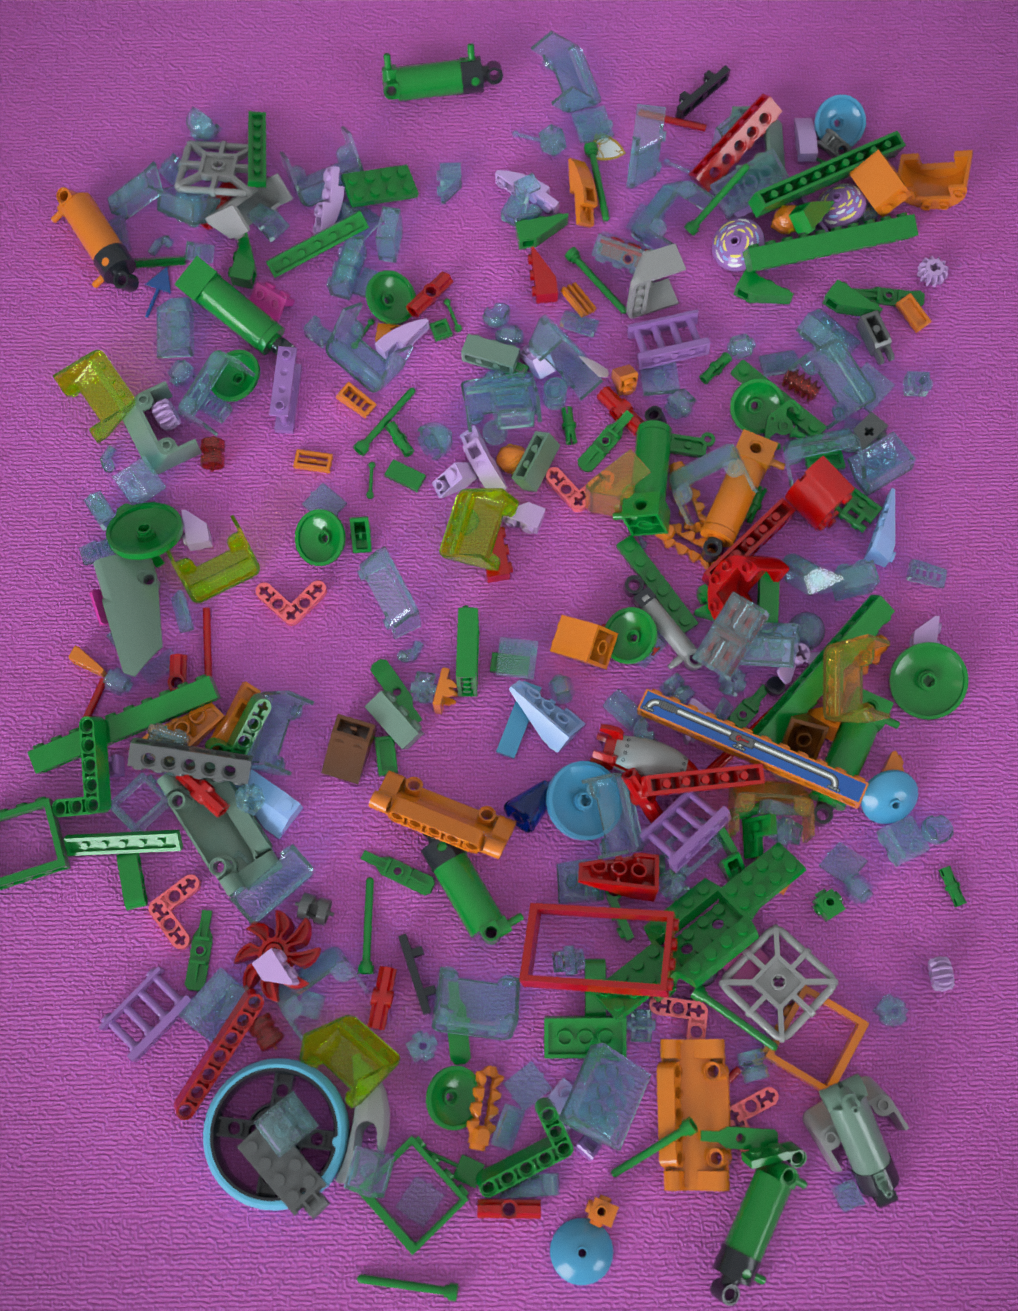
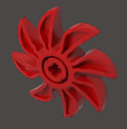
(282, 940)

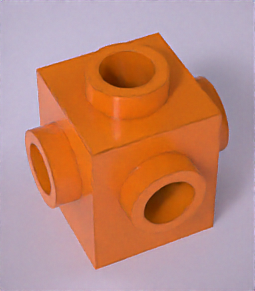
(609, 1214)

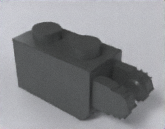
(875, 336)

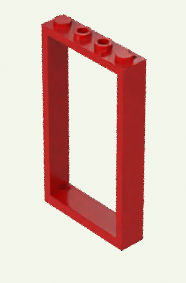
(527, 978)

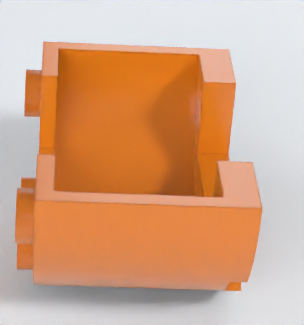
(936, 183)

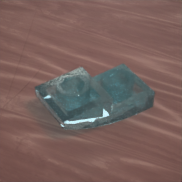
(95, 551)

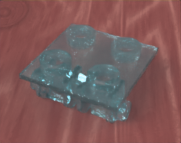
(592, 124)
(517, 658)

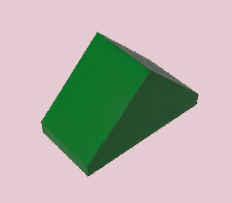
(360, 534)
(731, 865)

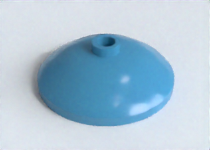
(849, 115)
(884, 791)
(578, 1235)

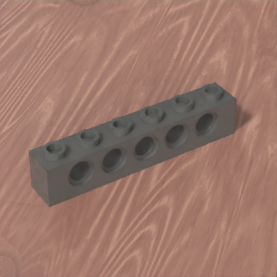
(139, 761)

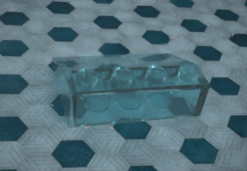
(605, 1096)

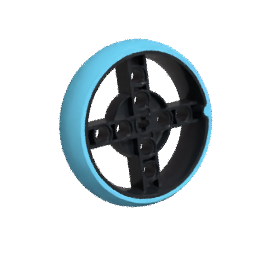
(218, 1125)

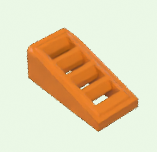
(352, 405)
(83, 660)

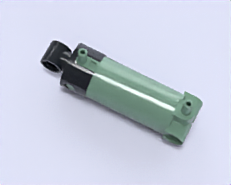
(862, 1139)

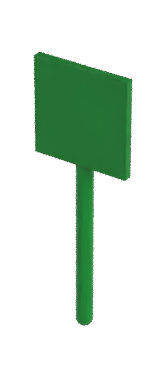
(465, 1170)

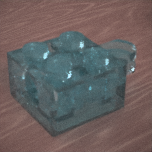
(857, 580)

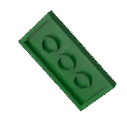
(379, 186)
(575, 1034)

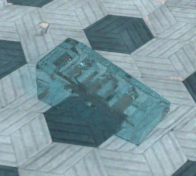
(223, 413)
(911, 576)
(771, 806)

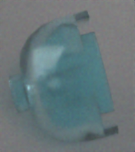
(201, 125)
(435, 439)
(810, 629)

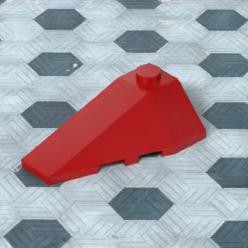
(627, 876)

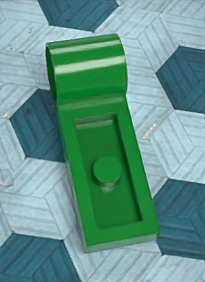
(623, 930)
(775, 1153)

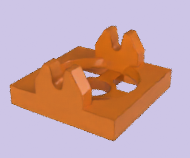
(444, 691)

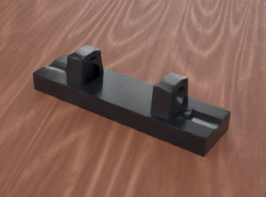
(711, 84)
(410, 954)

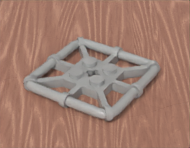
(209, 169)
(778, 996)

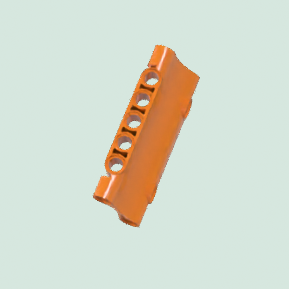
(442, 816)
(692, 1090)

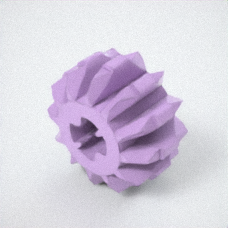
(933, 271)
(165, 414)
(941, 973)

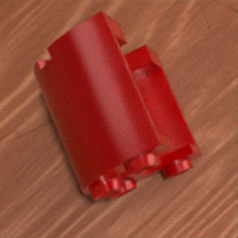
(819, 494)
(739, 576)

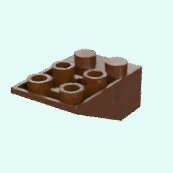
(348, 748)

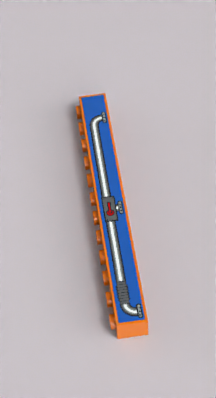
(752, 748)

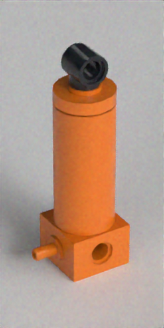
(736, 495)

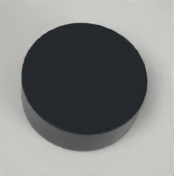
(774, 686)

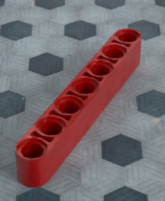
(218, 1063)

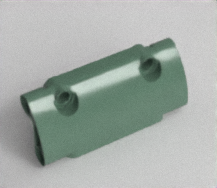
(223, 836)

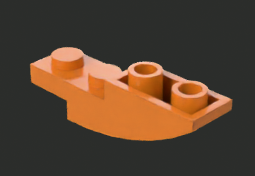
(583, 187)
(226, 726)

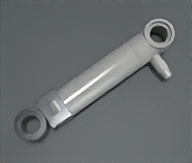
(667, 627)

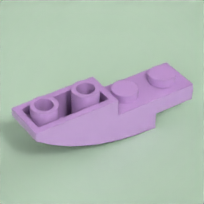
(332, 195)
(542, 197)
(481, 460)

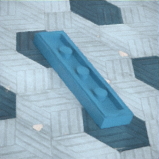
(514, 730)

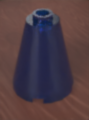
(528, 806)

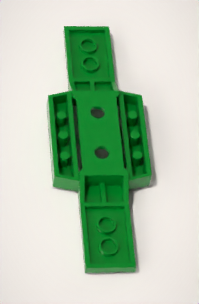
(712, 947)

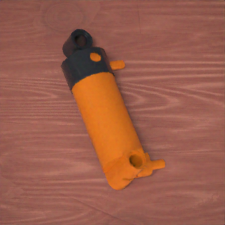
(98, 239)

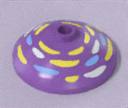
(847, 206)
(731, 255)

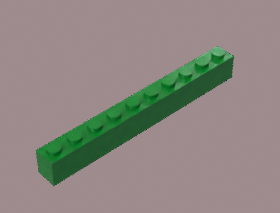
(822, 175)
(830, 243)
(809, 685)
(128, 723)

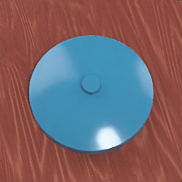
(569, 803)

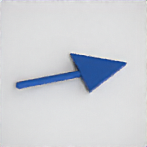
(160, 282)

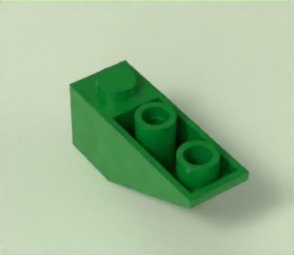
(808, 215)
(536, 231)
(243, 271)
(760, 290)
(848, 301)

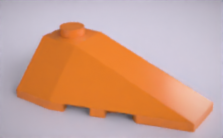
(196, 723)

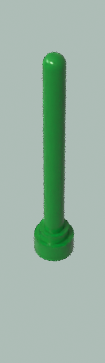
(591, 151)
(693, 226)
(573, 256)
(362, 446)
(366, 965)
(700, 994)
(687, 1128)
(449, 1291)

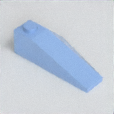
(883, 538)
(552, 723)
(278, 809)

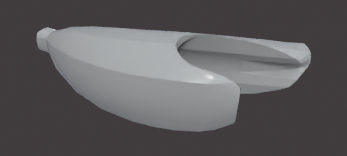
(372, 1111)

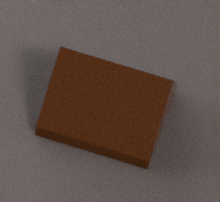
(805, 735)

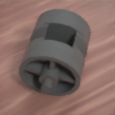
(314, 909)

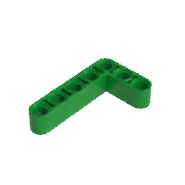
(94, 772)
(530, 1154)

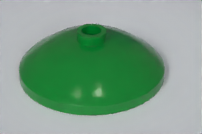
(397, 292)
(234, 383)
(767, 397)
(311, 536)
(629, 623)
(455, 1111)

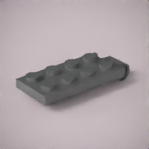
(286, 1175)

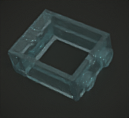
(390, 234)
(512, 417)
(149, 817)
(715, 842)

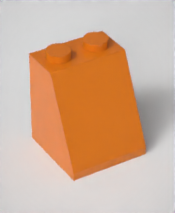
(880, 183)
(584, 641)

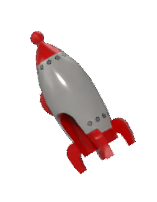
(643, 754)

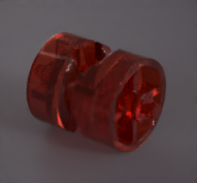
(212, 449)
(265, 1032)

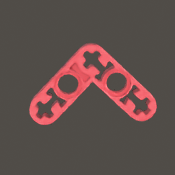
(569, 498)
(288, 607)
(168, 906)
(700, 1021)
(743, 1114)

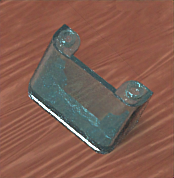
(476, 1006)

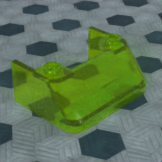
(220, 572)

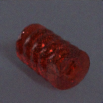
(801, 385)

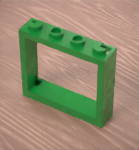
(467, 652)
(44, 869)
(445, 1174)

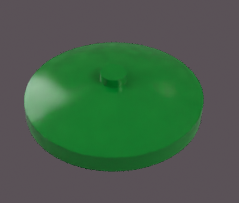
(144, 530)
(928, 680)

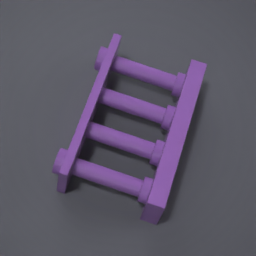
(672, 353)
(285, 390)
(693, 844)
(151, 1033)

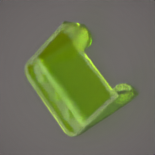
(101, 388)
(475, 526)
(351, 1054)

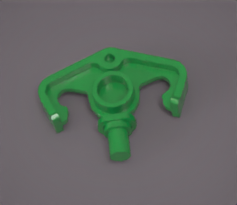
(779, 423)

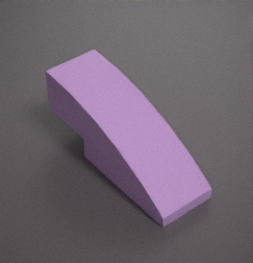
(805, 140)
(401, 337)

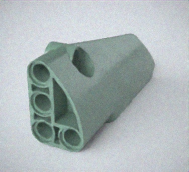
(131, 608)

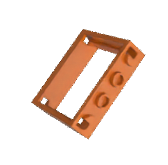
(845, 1055)

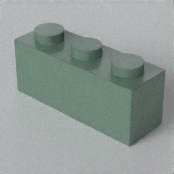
(490, 354)
(535, 461)
(394, 719)

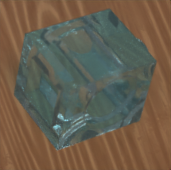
(912, 388)

